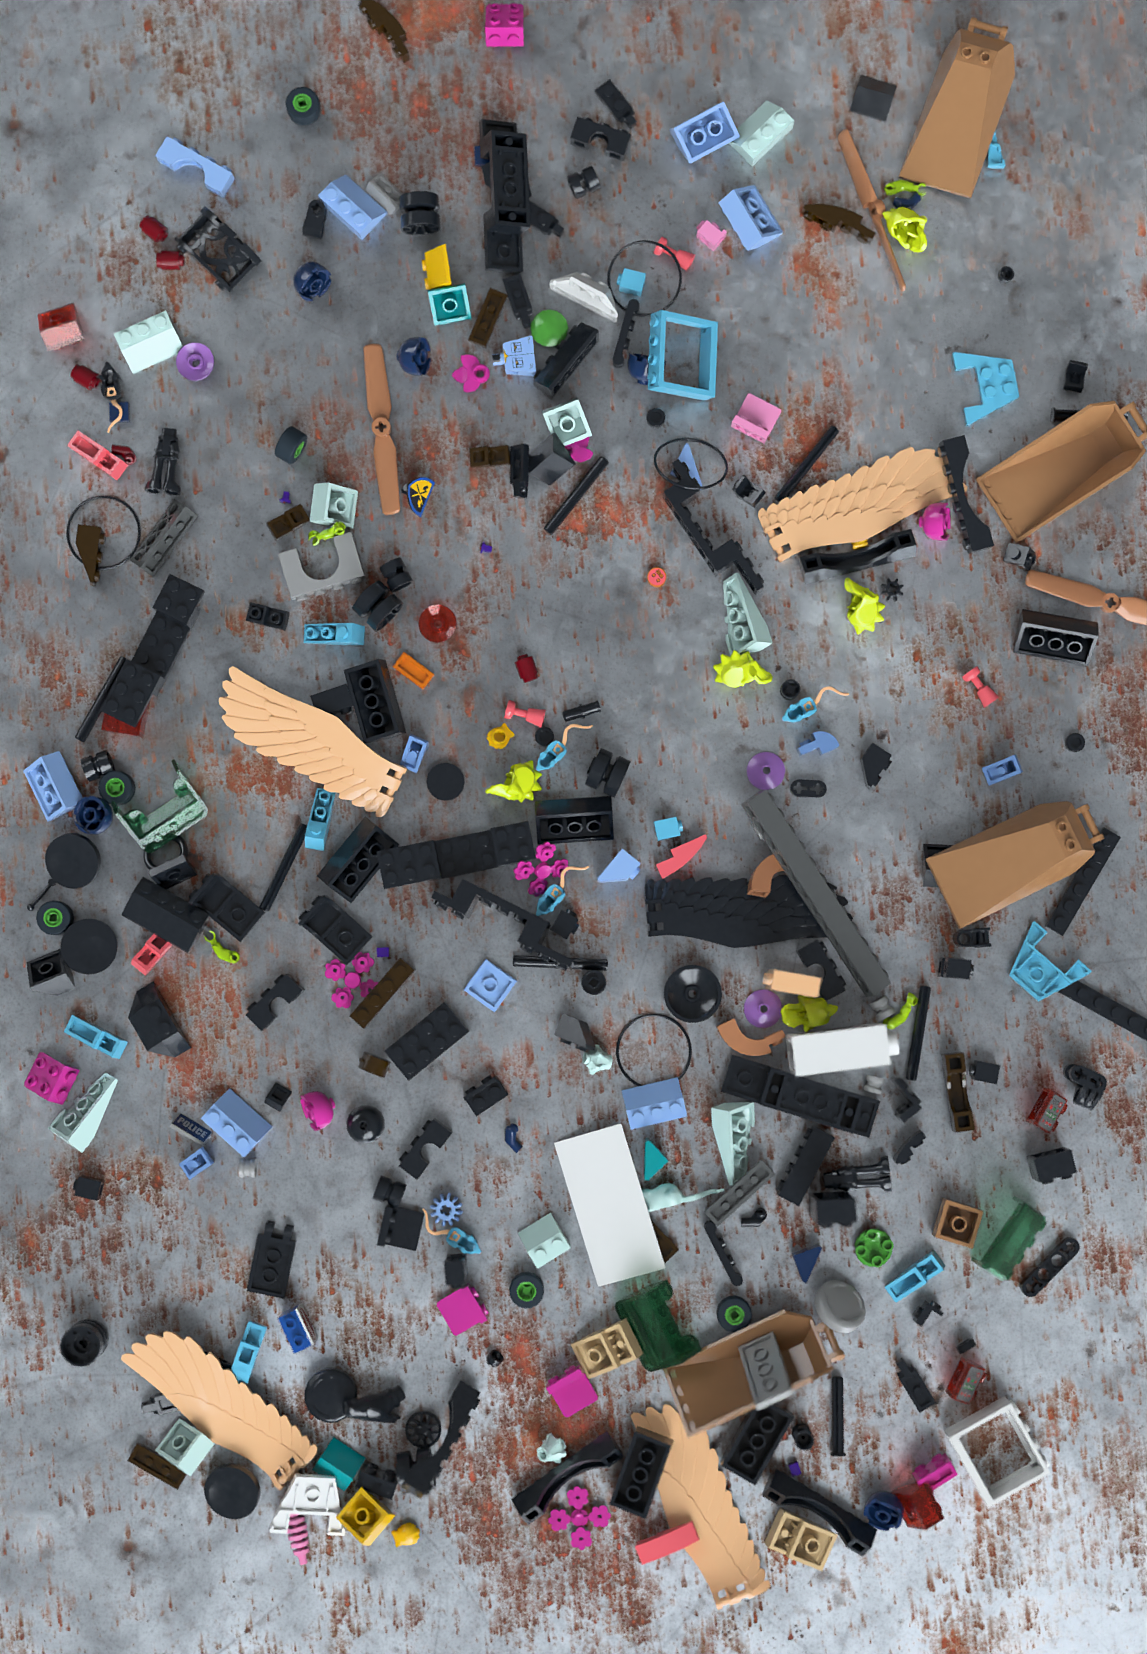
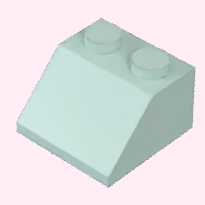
(567, 421)
(333, 504)
(544, 1240)
(184, 1447)

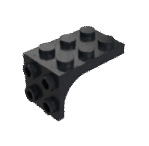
(226, 905)
(334, 928)

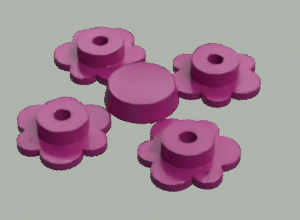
(542, 870)
(351, 980)
(579, 1518)

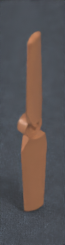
(868, 198)
(380, 409)
(1129, 608)

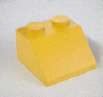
(437, 268)
(365, 1517)

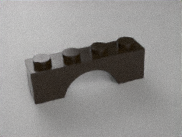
(382, 993)
(958, 1102)

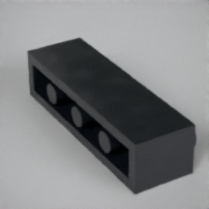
(805, 1166)

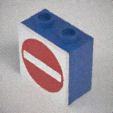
(298, 1328)

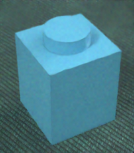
(631, 282)
(668, 828)

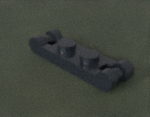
(623, 341)
(726, 1260)

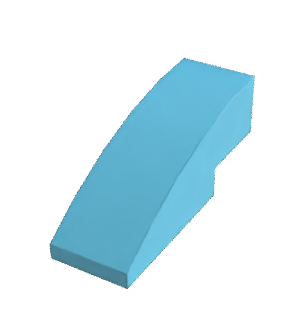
(95, 1037)
(915, 1276)

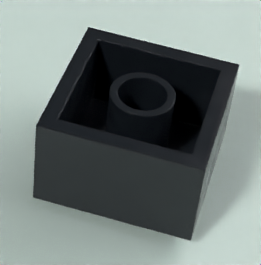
(1051, 1165)

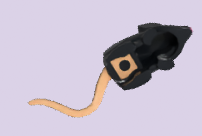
(111, 388)

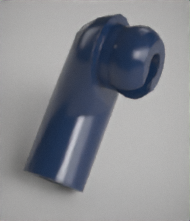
(907, 203)
(510, 1137)

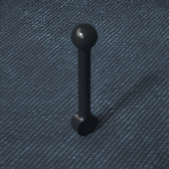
(51, 882)

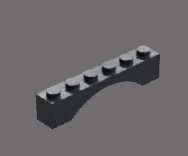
(975, 533)
(891, 549)
(421, 1475)
(534, 1500)
(853, 1531)

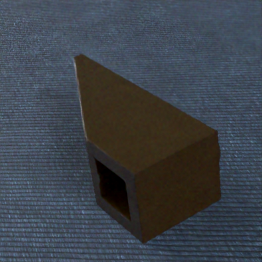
(89, 547)

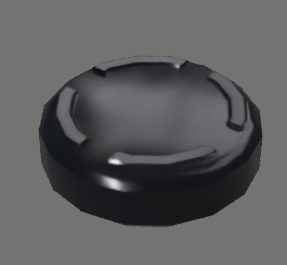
(327, 1392)

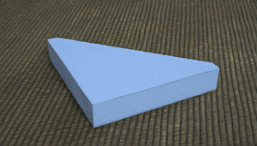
(687, 457)

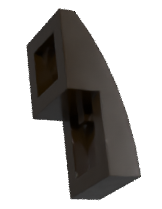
(489, 456)
(288, 522)

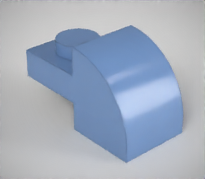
(821, 740)

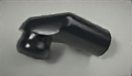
(756, 1219)

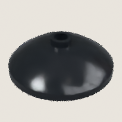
(707, 995)

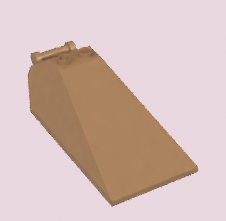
(961, 111)
(1064, 467)
(1013, 859)
(714, 1382)

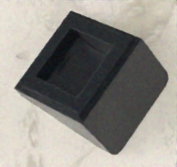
(277, 1097)

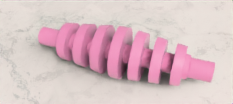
(297, 1537)

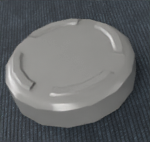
(839, 1306)

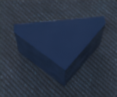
(805, 1260)

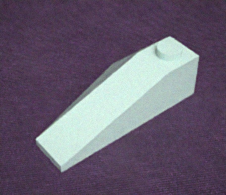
(745, 623)
(81, 1121)
(732, 1130)

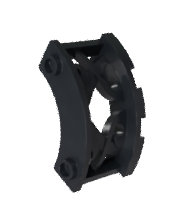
(207, 223)

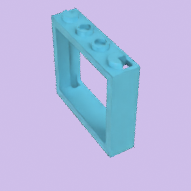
(707, 358)

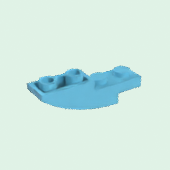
(248, 1351)

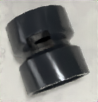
(589, 179)
(397, 577)
(98, 765)
(593, 982)
(389, 1191)

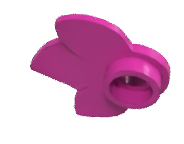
(468, 373)
(579, 450)

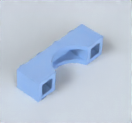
(175, 155)

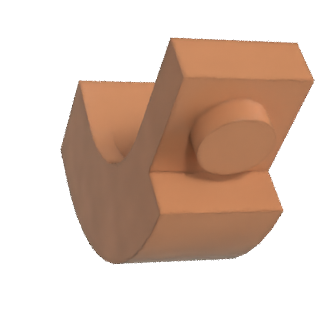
(762, 876)
(754, 1047)

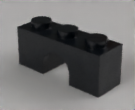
(586, 131)
(955, 968)
(831, 984)
(261, 1012)
(433, 1133)
(456, 1270)

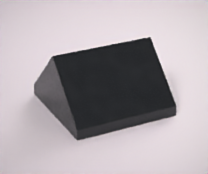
(873, 98)
(550, 460)

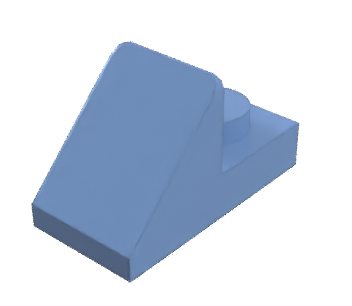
(414, 753)
(1002, 770)
(196, 1163)

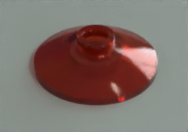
(430, 617)

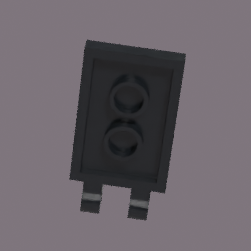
(272, 1262)

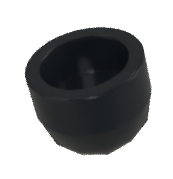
(1007, 276)
(498, 1358)

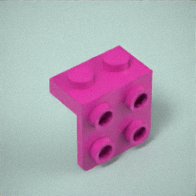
(504, 25)
(51, 1078)
(462, 1309)
(572, 1390)
(935, 1472)

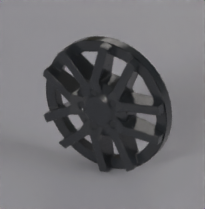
(423, 1429)

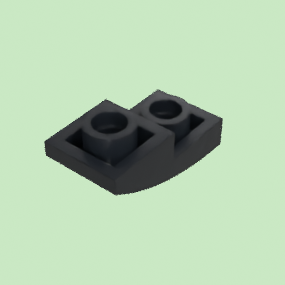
(267, 616)
(904, 1152)

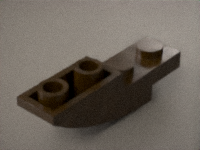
(384, 22)
(832, 216)

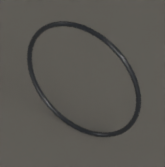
(655, 243)
(690, 487)
(108, 497)
(652, 1015)

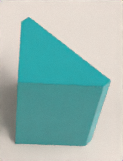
(449, 304)
(653, 1159)
(339, 1461)

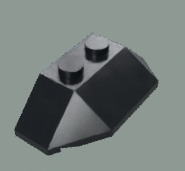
(156, 1023)

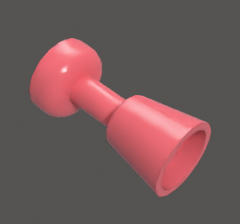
(684, 258)
(984, 693)
(533, 716)

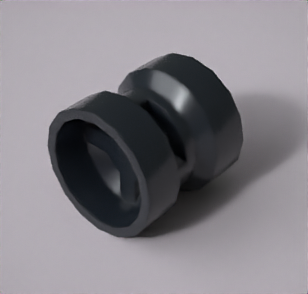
(790, 686)

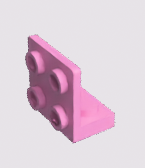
(756, 418)

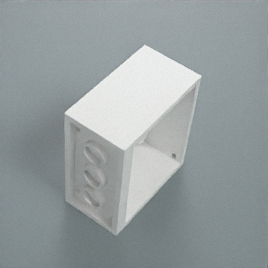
(1015, 1481)

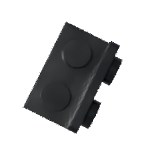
(485, 1095)

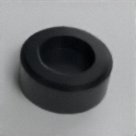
(655, 418)
(544, 736)
(1074, 742)
(965, 1345)

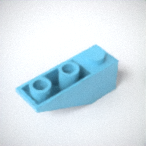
(334, 634)
(319, 820)

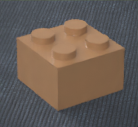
(957, 1223)

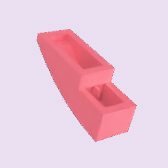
(97, 455)
(680, 856)
(150, 954)
(666, 1542)

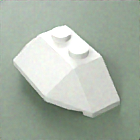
(587, 293)

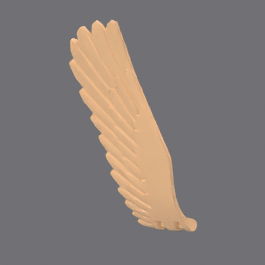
(857, 504)
(310, 741)
(220, 1405)
(697, 1492)

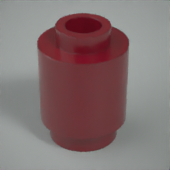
(153, 229)
(170, 260)
(85, 377)
(526, 668)

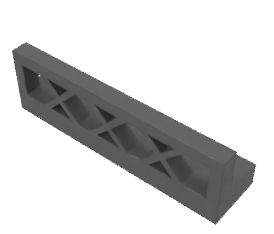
(165, 539)
(739, 1192)

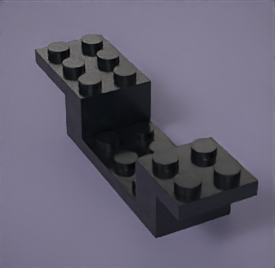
(509, 195)
(722, 557)
(156, 653)
(456, 855)
(533, 933)
(800, 1096)

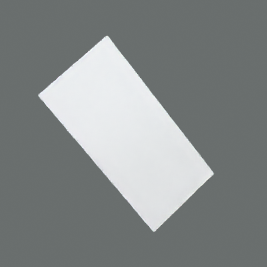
(609, 1205)

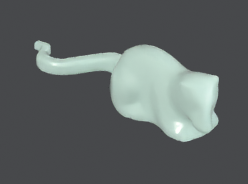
(670, 1195)

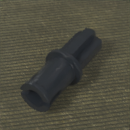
(581, 711)

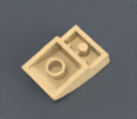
(607, 1349)
(800, 1539)

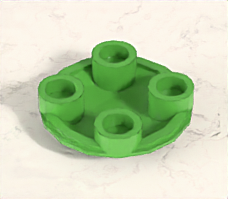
(549, 328)
(873, 1247)

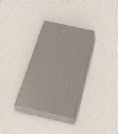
(765, 1370)

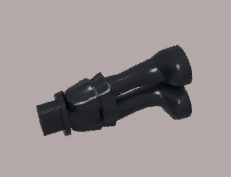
(165, 451)
(847, 1177)

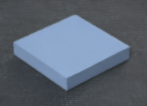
(490, 985)

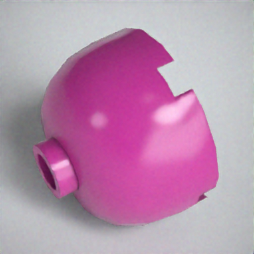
(936, 521)
(318, 1109)

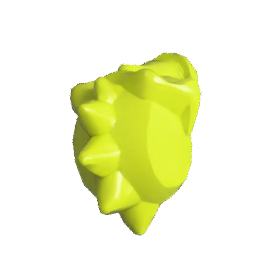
(907, 228)
(863, 608)
(740, 669)
(519, 783)
(808, 1012)

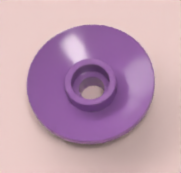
(191, 353)
(758, 777)
(753, 1004)

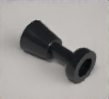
(802, 1435)

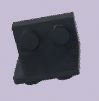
(906, 1111)
(400, 1228)
(377, 1480)

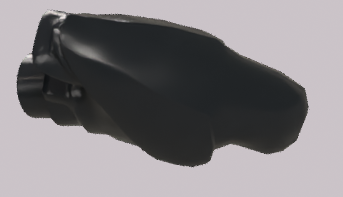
(375, 1406)

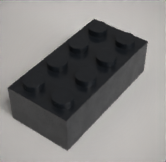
(426, 1041)
(833, 1208)
(756, 1441)
(641, 1472)

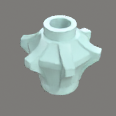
(597, 1060)
(551, 1449)

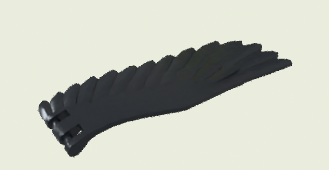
(728, 915)

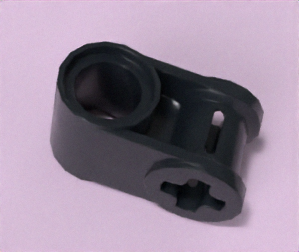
(315, 223)
(975, 938)

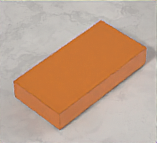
(413, 670)

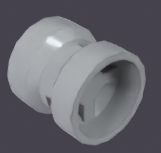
(882, 1008)

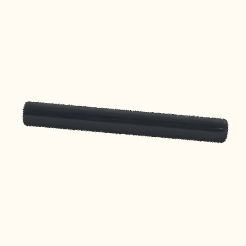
(807, 463)
(576, 495)
(95, 712)
(284, 868)
(580, 963)
(918, 1033)

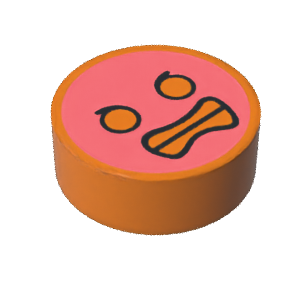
(656, 577)

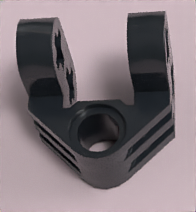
(1086, 1092)

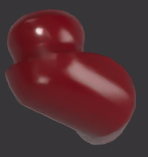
(126, 452)

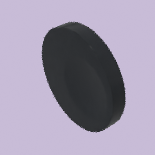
(72, 860)
(88, 946)
(232, 1491)

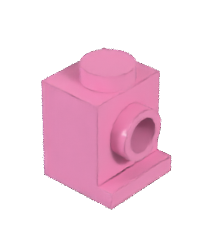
(710, 234)

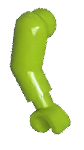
(902, 185)
(336, 529)
(223, 953)
(892, 1023)

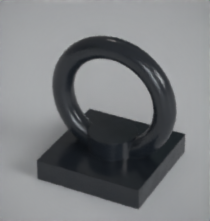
(172, 871)

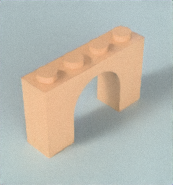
(791, 983)

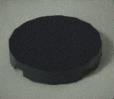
(445, 781)

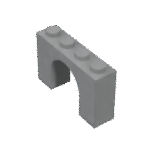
(348, 570)

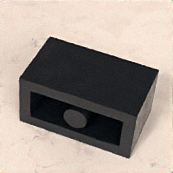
(334, 700)

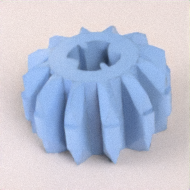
(443, 1215)

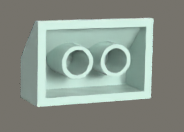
(762, 132)
(149, 341)

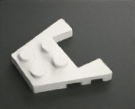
(309, 1496)

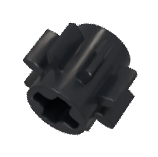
(890, 595)

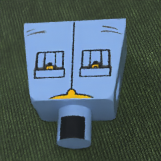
(517, 357)

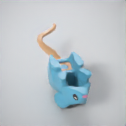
(806, 706)
(555, 750)
(554, 894)
(457, 1238)

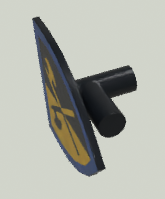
(418, 493)

